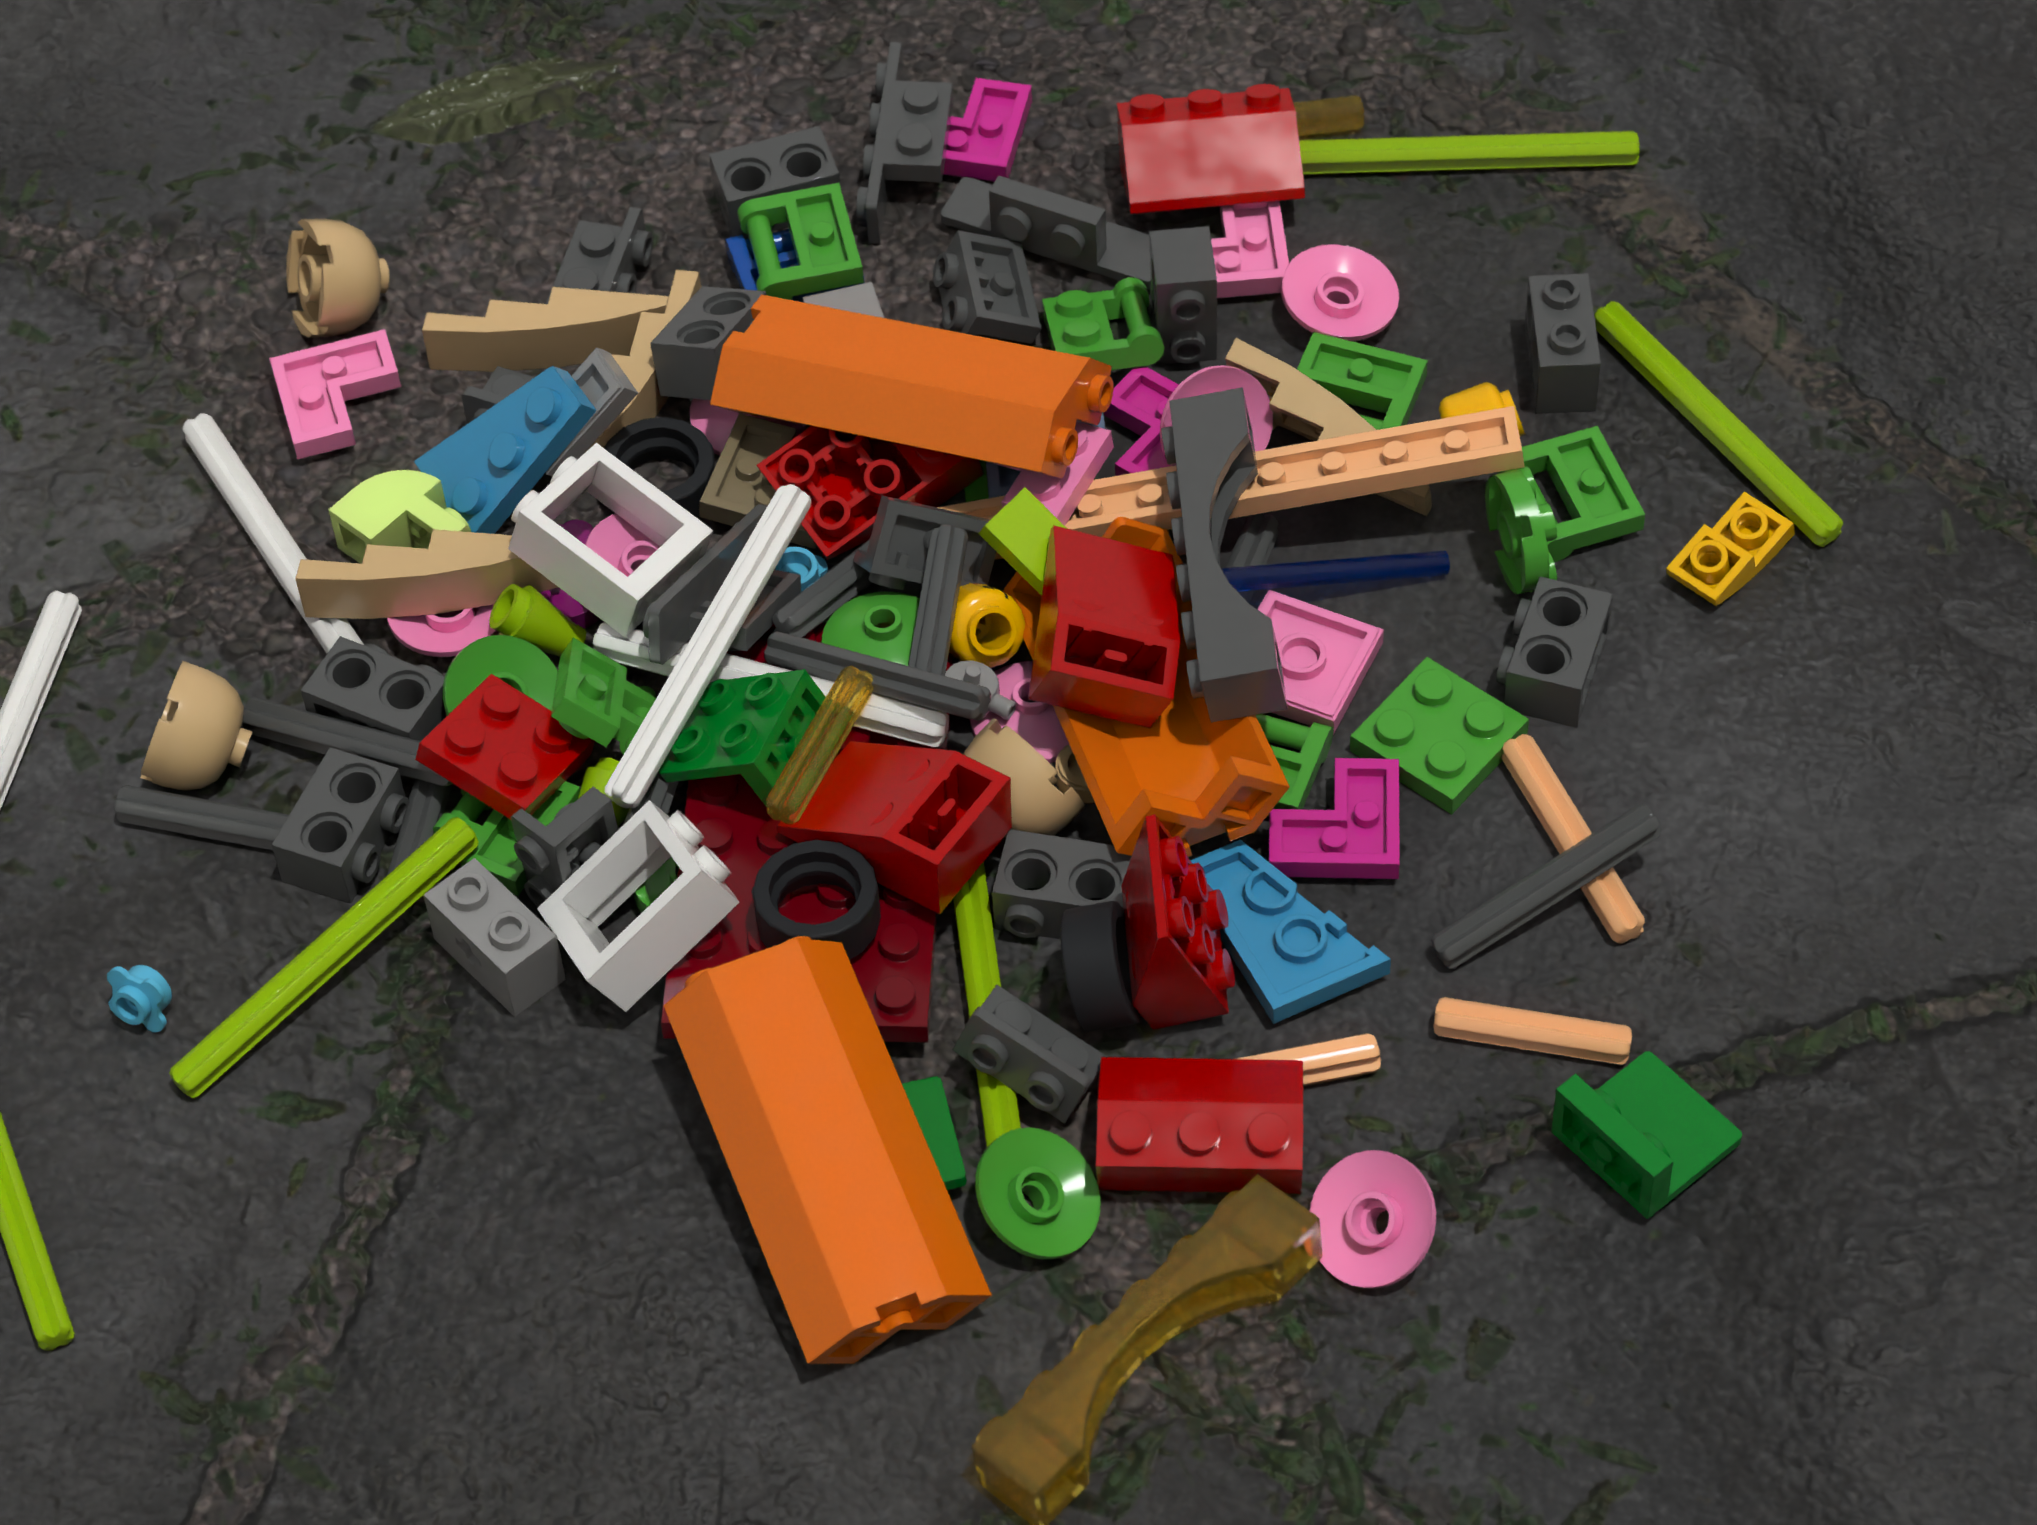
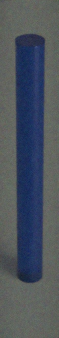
(1338, 571)

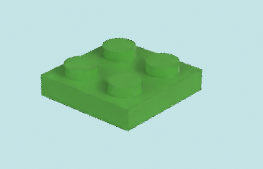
(1441, 733)

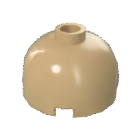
(335, 276)
(196, 731)
(1034, 799)

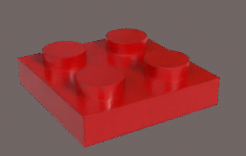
(503, 748)

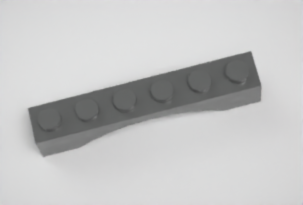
(1234, 641)

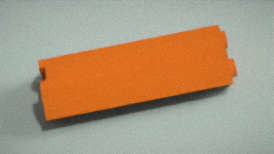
(912, 384)
(1183, 767)
(825, 1149)

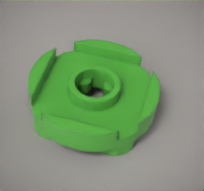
(1522, 529)

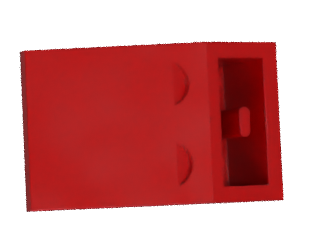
(852, 472)
(1106, 629)
(912, 814)
(1173, 933)

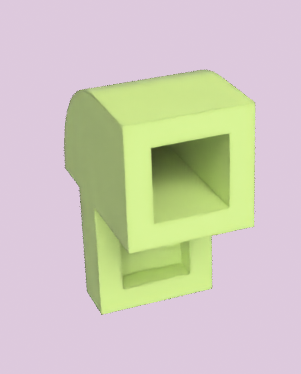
(392, 511)

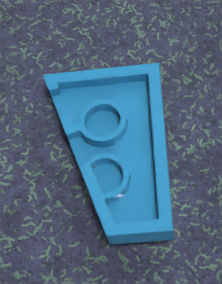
(508, 448)
(1281, 940)

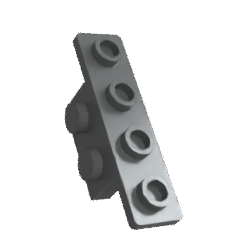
(908, 134)
(1049, 226)
(679, 610)

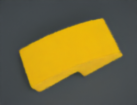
(1733, 551)

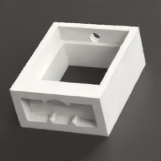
(581, 571)
(664, 929)

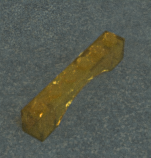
(1240, 1258)

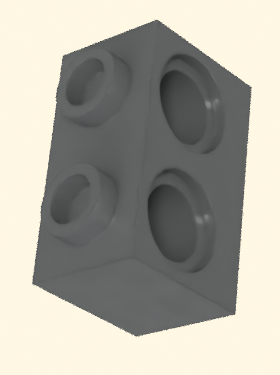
(770, 168)
(1184, 294)
(692, 342)
(1562, 343)
(1556, 651)
(376, 690)
(345, 810)
(1066, 878)

